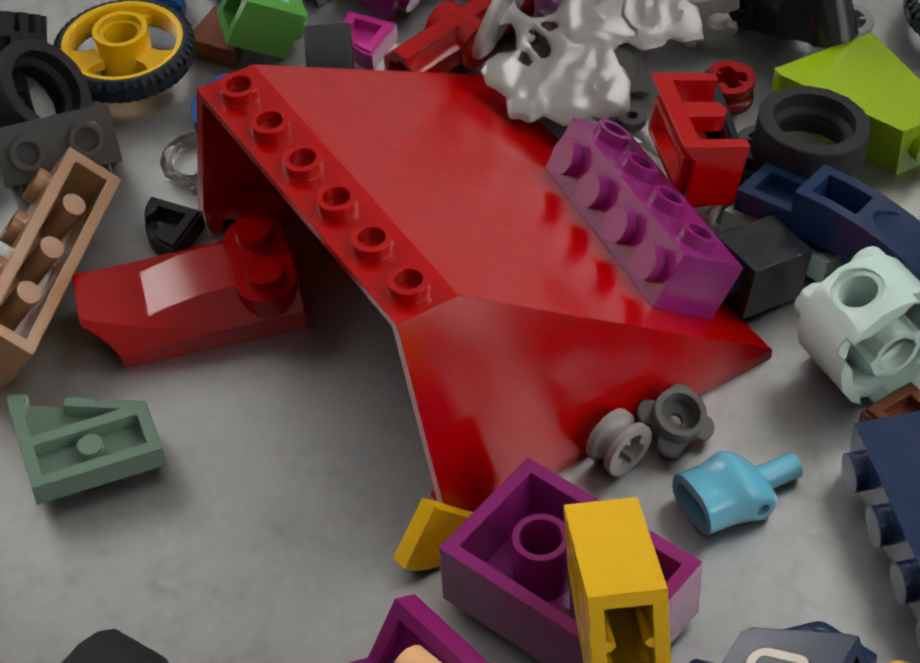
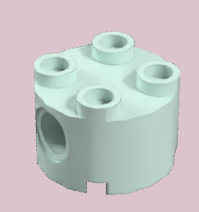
(864, 325)

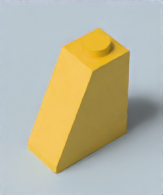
(616, 583)

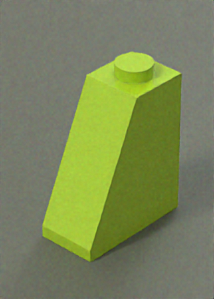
(876, 83)

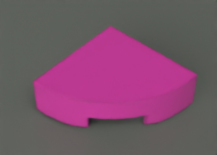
(370, 38)

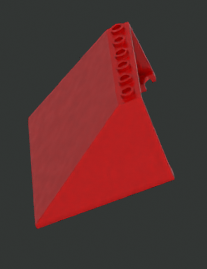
(470, 249)

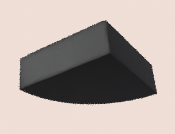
(171, 225)

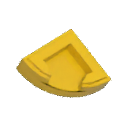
(427, 531)

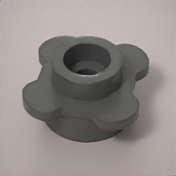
(688, 407)

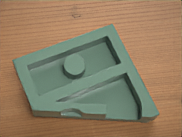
(83, 443)

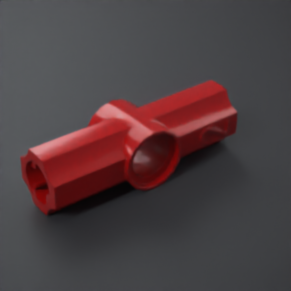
(446, 39)

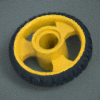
(124, 49)

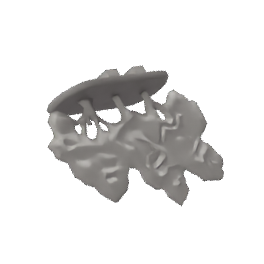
(582, 69)

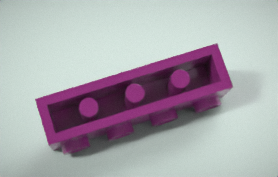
(643, 219)

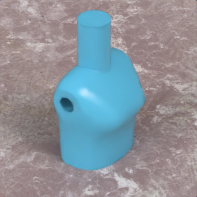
(732, 489)

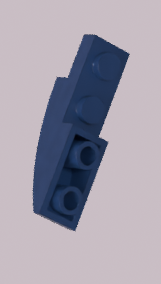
(833, 213)

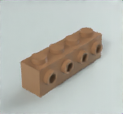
(46, 251)

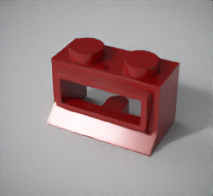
(699, 167)

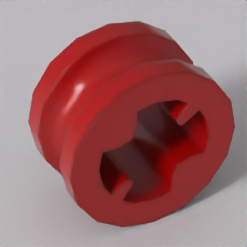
(736, 85)

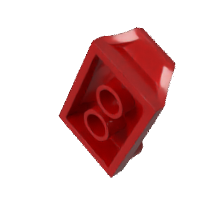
(195, 296)

